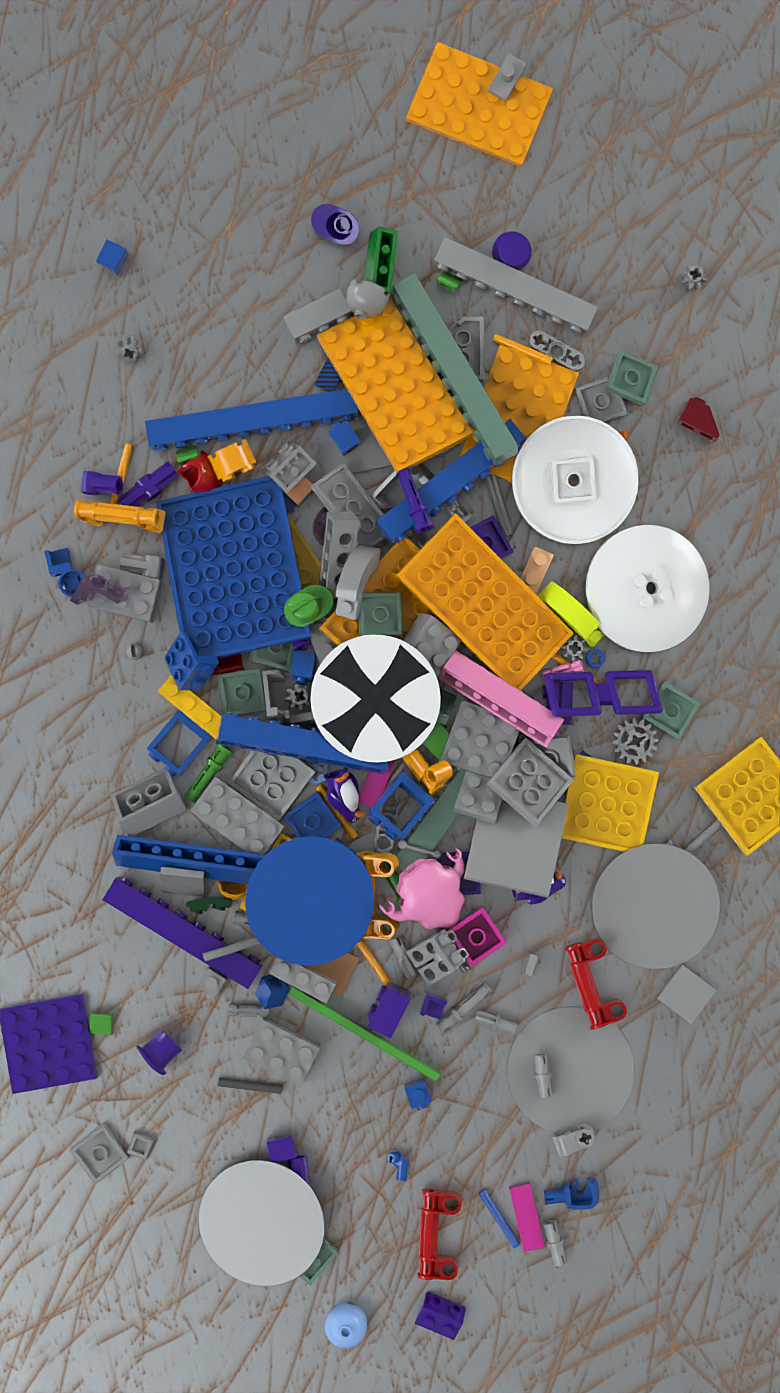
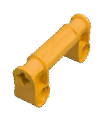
(96, 513)
(432, 776)
(375, 868)

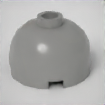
(366, 299)

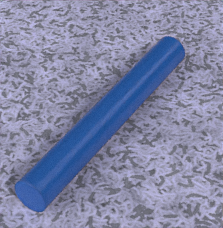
(499, 1218)

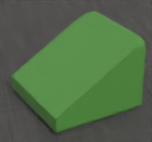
(449, 281)
(186, 454)
(101, 1023)

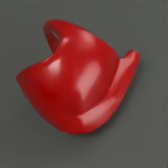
(200, 474)

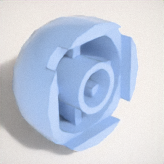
(346, 1325)

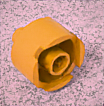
(232, 460)

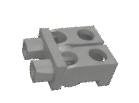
(439, 953)

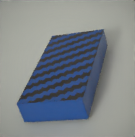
(328, 378)

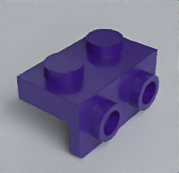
(440, 1316)

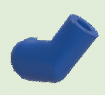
(400, 1162)

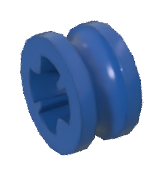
(601, 660)

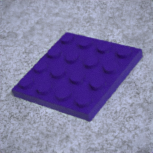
(47, 1043)

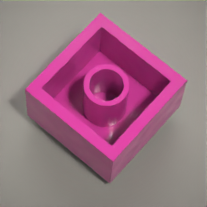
(477, 935)

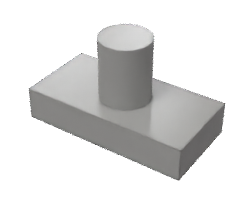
(507, 77)

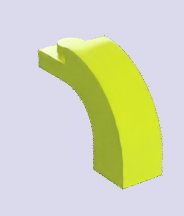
(572, 613)

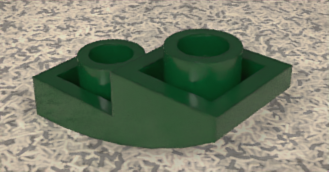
(202, 904)

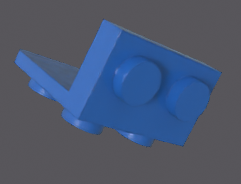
(186, 667)

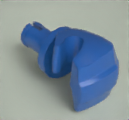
(573, 1197)

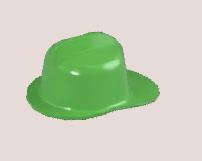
(308, 605)

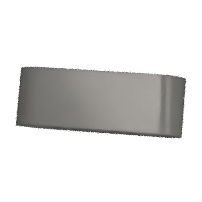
(380, 831)

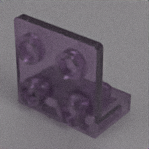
(91, 584)

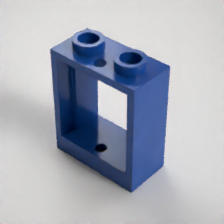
(171, 767)
(414, 791)

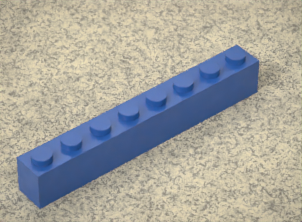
(443, 488)
(287, 741)
(214, 862)

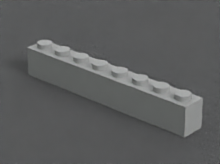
(515, 284)

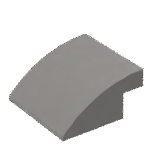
(516, 852)

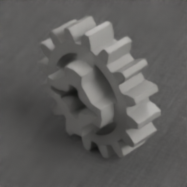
(639, 750)

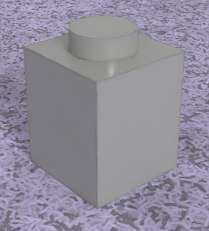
(212, 981)

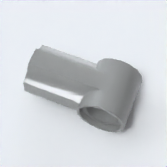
(146, 566)

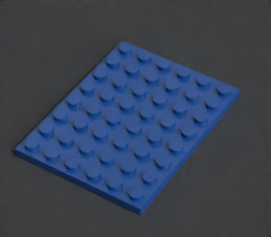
(232, 567)

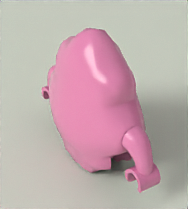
(430, 893)

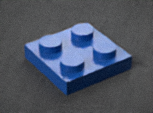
(312, 818)

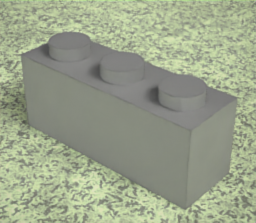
(317, 316)
(304, 979)

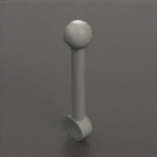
(402, 844)

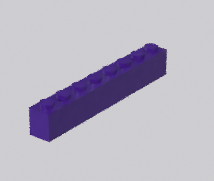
(179, 930)

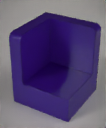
(433, 1005)
(281, 1149)

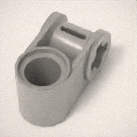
(571, 1139)

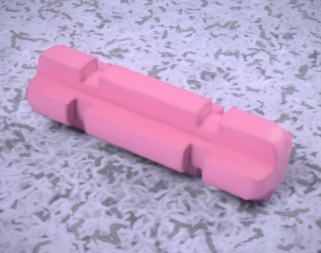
(576, 666)

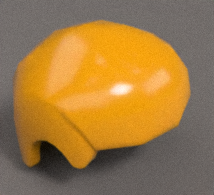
(232, 890)

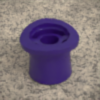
(512, 249)
(159, 1051)

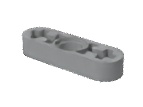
(573, 353)

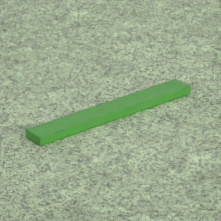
(365, 1033)

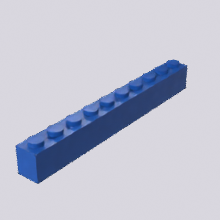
(250, 419)

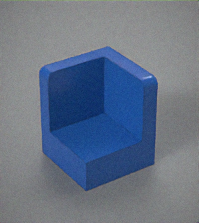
(112, 256)
(58, 561)
(271, 991)

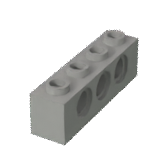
(337, 525)

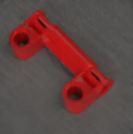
(587, 987)
(429, 1235)

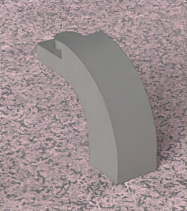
(355, 573)

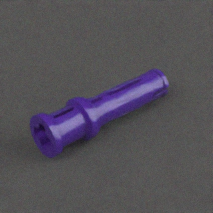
(417, 509)

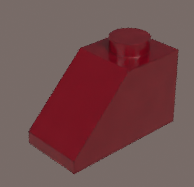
(699, 419)

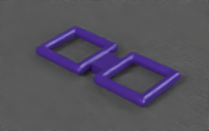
(603, 693)

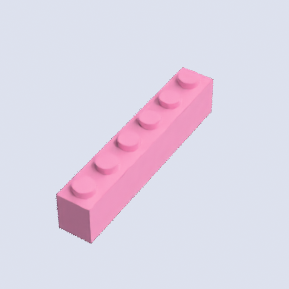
(500, 698)

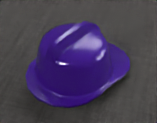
(335, 224)

